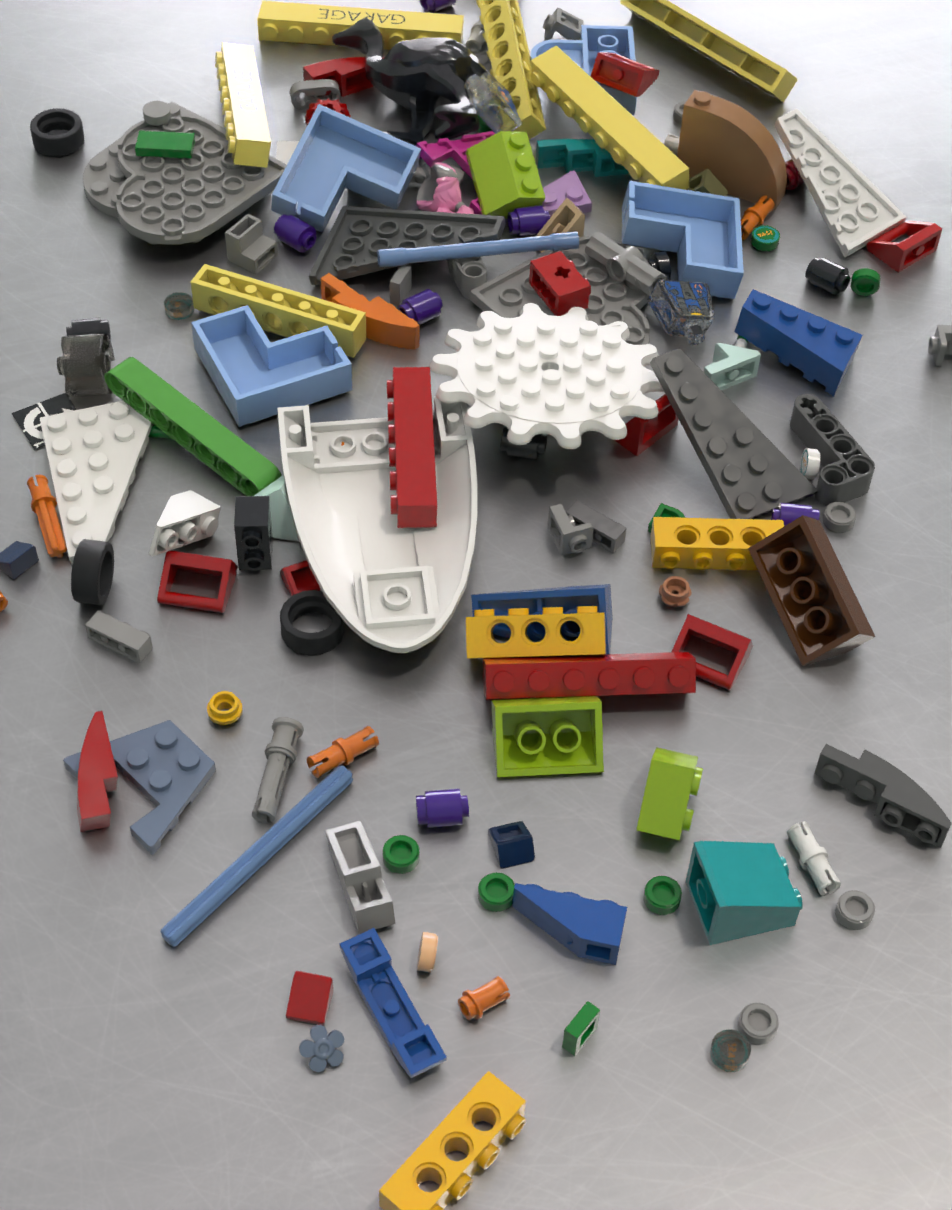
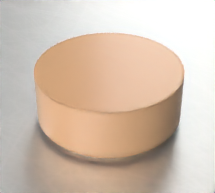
(427, 952)

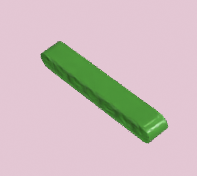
(191, 427)

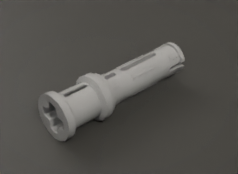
(279, 756)

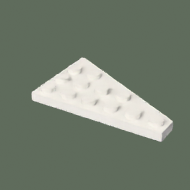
(93, 465)

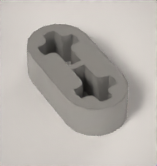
(313, 90)

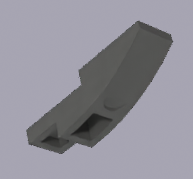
(898, 797)

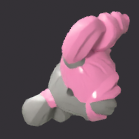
(440, 188)

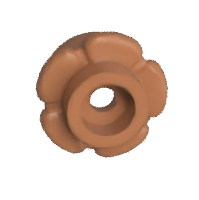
(675, 591)

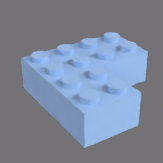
(342, 155)
(695, 225)
(266, 375)

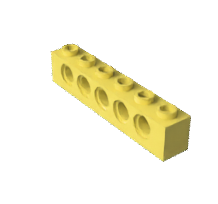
(277, 308)

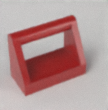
(623, 73)
(921, 243)
(645, 432)
(199, 564)
(719, 637)

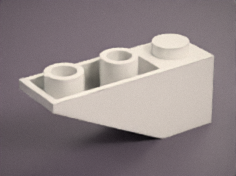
(184, 521)

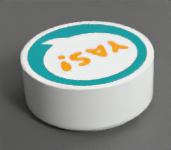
(810, 463)

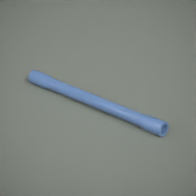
(403, 256)

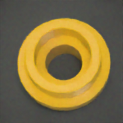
(221, 701)

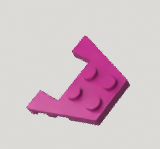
(456, 149)

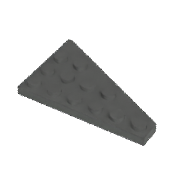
(364, 230)

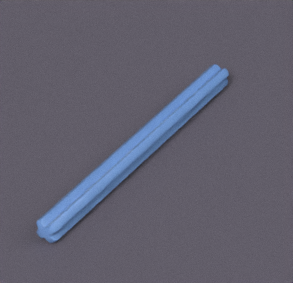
(256, 856)

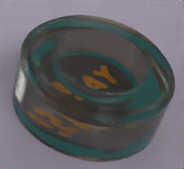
(179, 306)
(730, 1050)

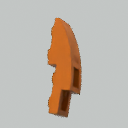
(383, 320)

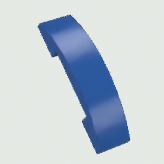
(390, 1004)

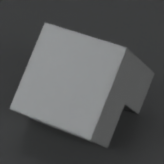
(248, 245)

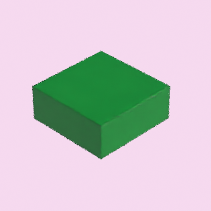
(581, 1028)

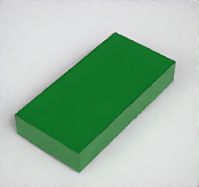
(165, 144)

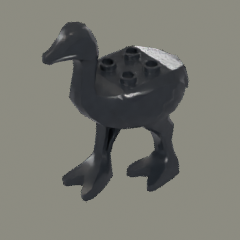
(420, 76)

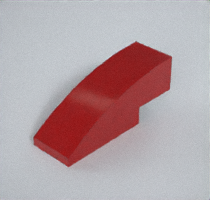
(347, 72)
(95, 777)

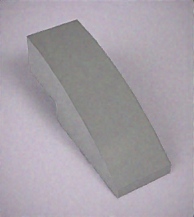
(360, 877)

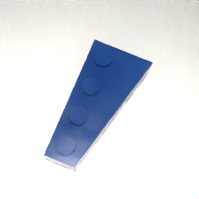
(799, 338)

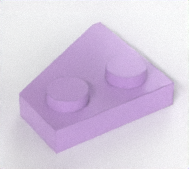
(565, 187)

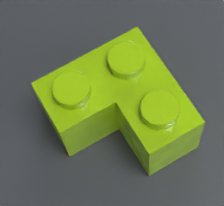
(667, 793)

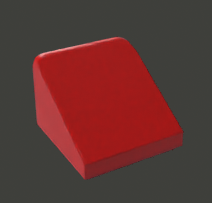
(299, 578)
(309, 998)

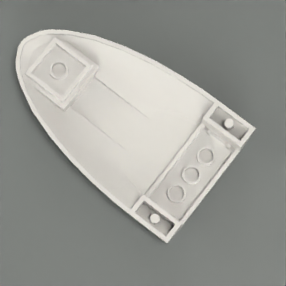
(381, 579)

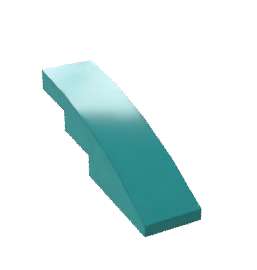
(578, 156)

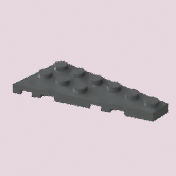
(736, 455)

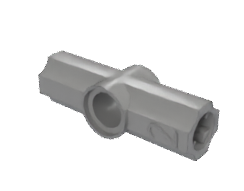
(623, 262)

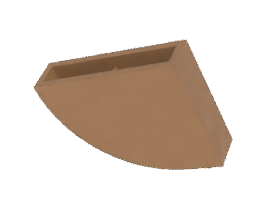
(732, 147)

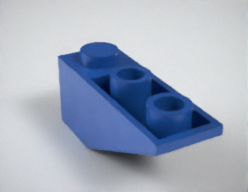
(580, 924)

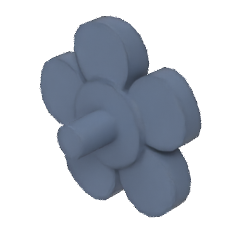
(322, 1048)

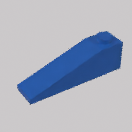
(536, 599)

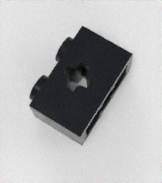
(253, 532)

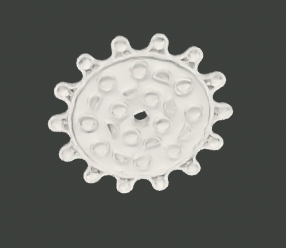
(548, 375)

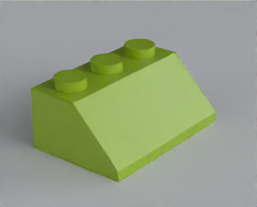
(505, 173)
(547, 736)

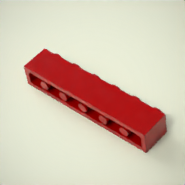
(414, 448)
(589, 675)

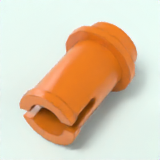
(483, 998)

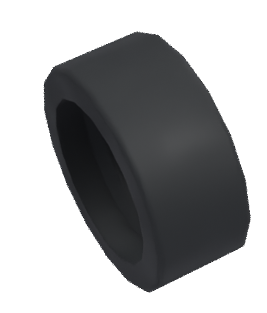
(57, 120)
(92, 572)
(310, 643)

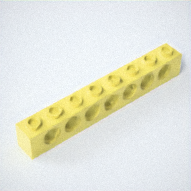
(512, 60)

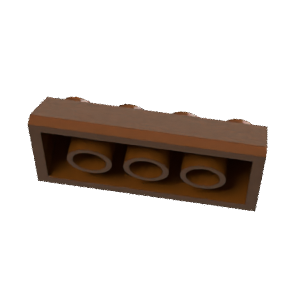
(811, 591)

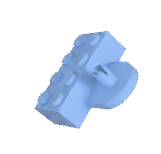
(584, 53)

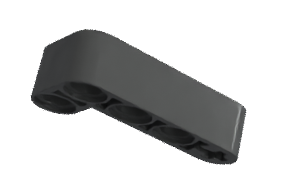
(845, 464)

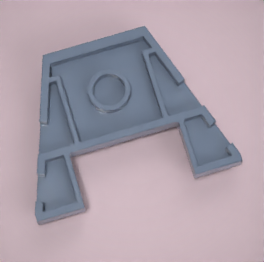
(165, 769)

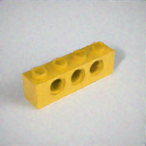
(707, 542)
(482, 644)
(487, 1101)

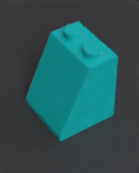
(741, 889)

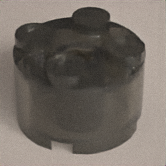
(85, 364)

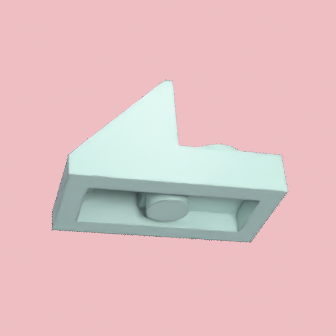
(732, 365)

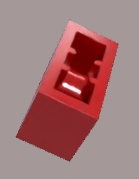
(559, 283)

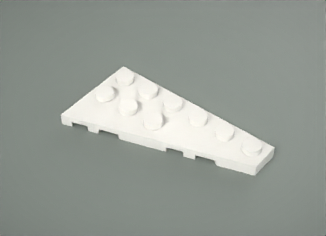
(843, 194)

